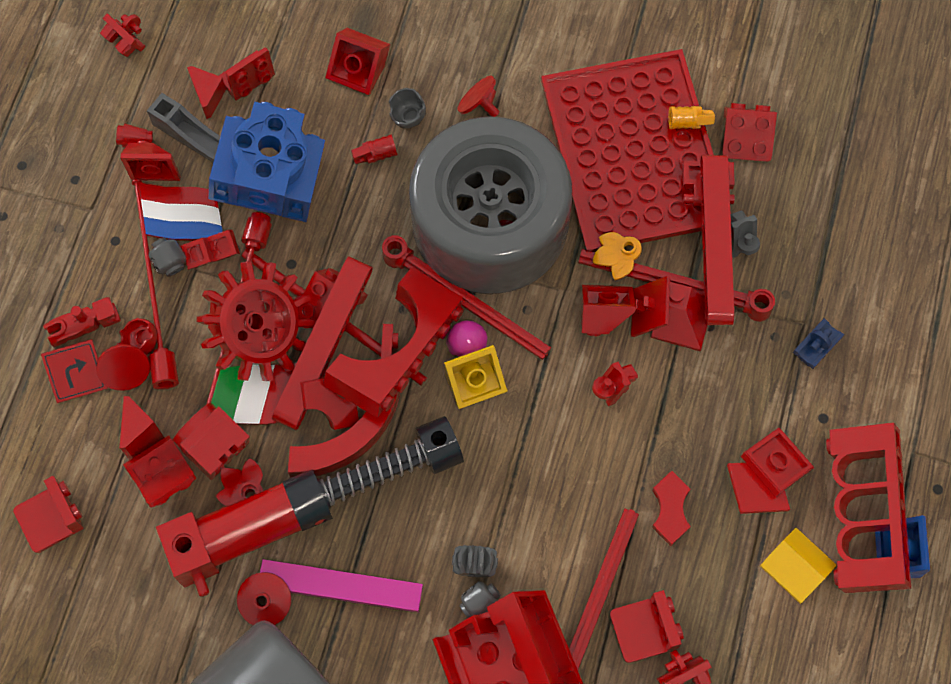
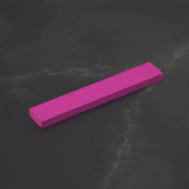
(347, 586)

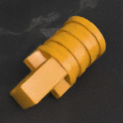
(690, 117)

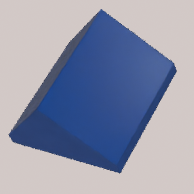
(916, 543)

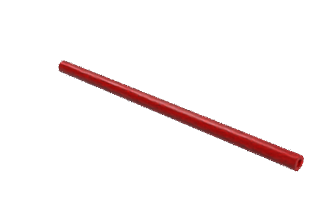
(350, 329)

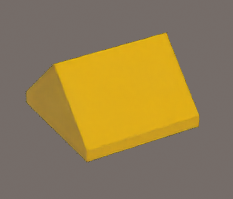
(475, 377)
(798, 565)

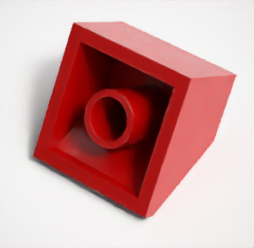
(357, 60)

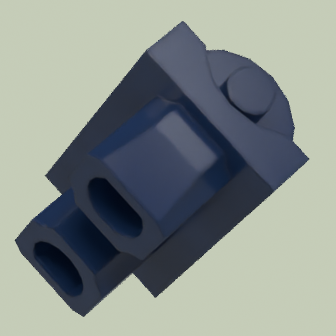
(818, 344)

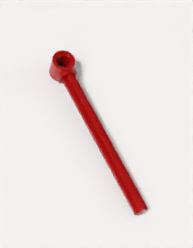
(406, 259)
(741, 299)
(602, 585)

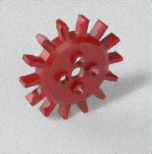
(279, 320)

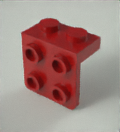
(749, 132)
(319, 290)
(160, 472)
(48, 516)
(646, 628)

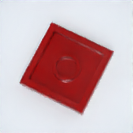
(777, 462)

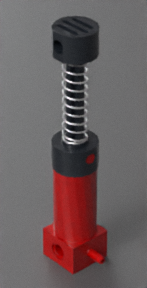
(291, 507)

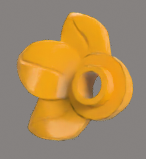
(614, 254)

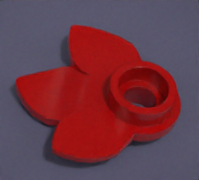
(239, 483)

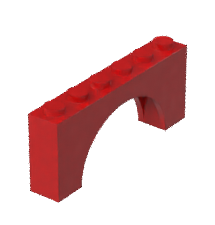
(376, 382)

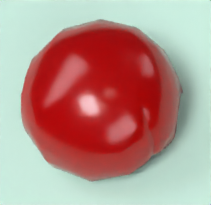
(139, 333)

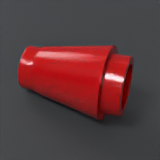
(132, 134)

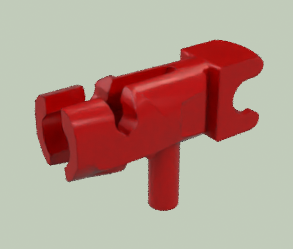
(81, 321)

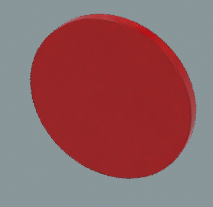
(480, 94)
(123, 367)

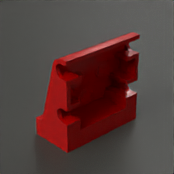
(509, 645)

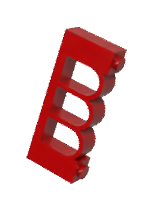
(874, 573)

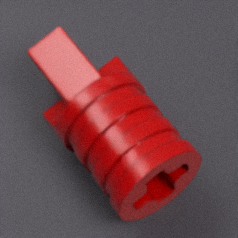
(375, 150)

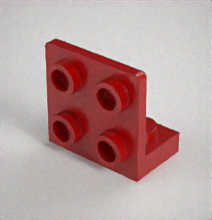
(248, 74)

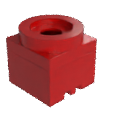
(211, 440)

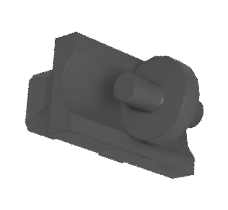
(744, 234)

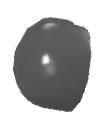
(407, 108)

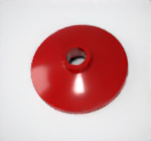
(273, 589)

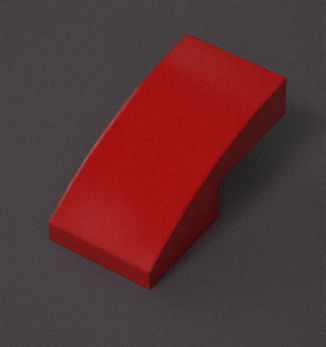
(210, 249)

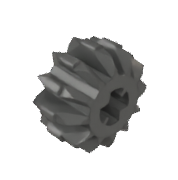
(474, 561)

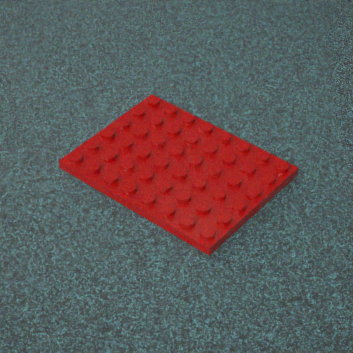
(621, 148)

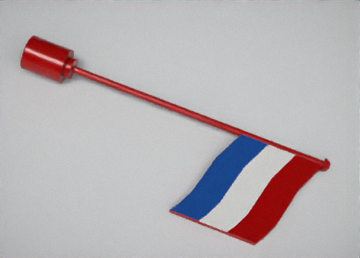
(180, 216)

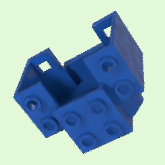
(264, 182)

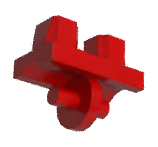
(115, 28)
(614, 382)
(686, 669)

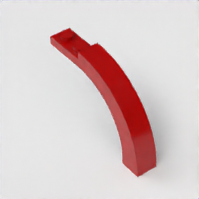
(354, 442)

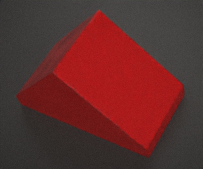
(209, 89)

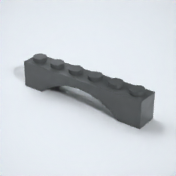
(183, 126)

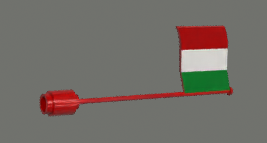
(252, 399)

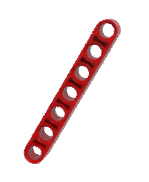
(716, 240)
(323, 339)

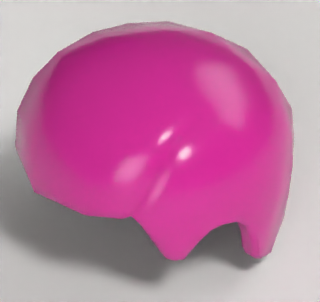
(466, 338)

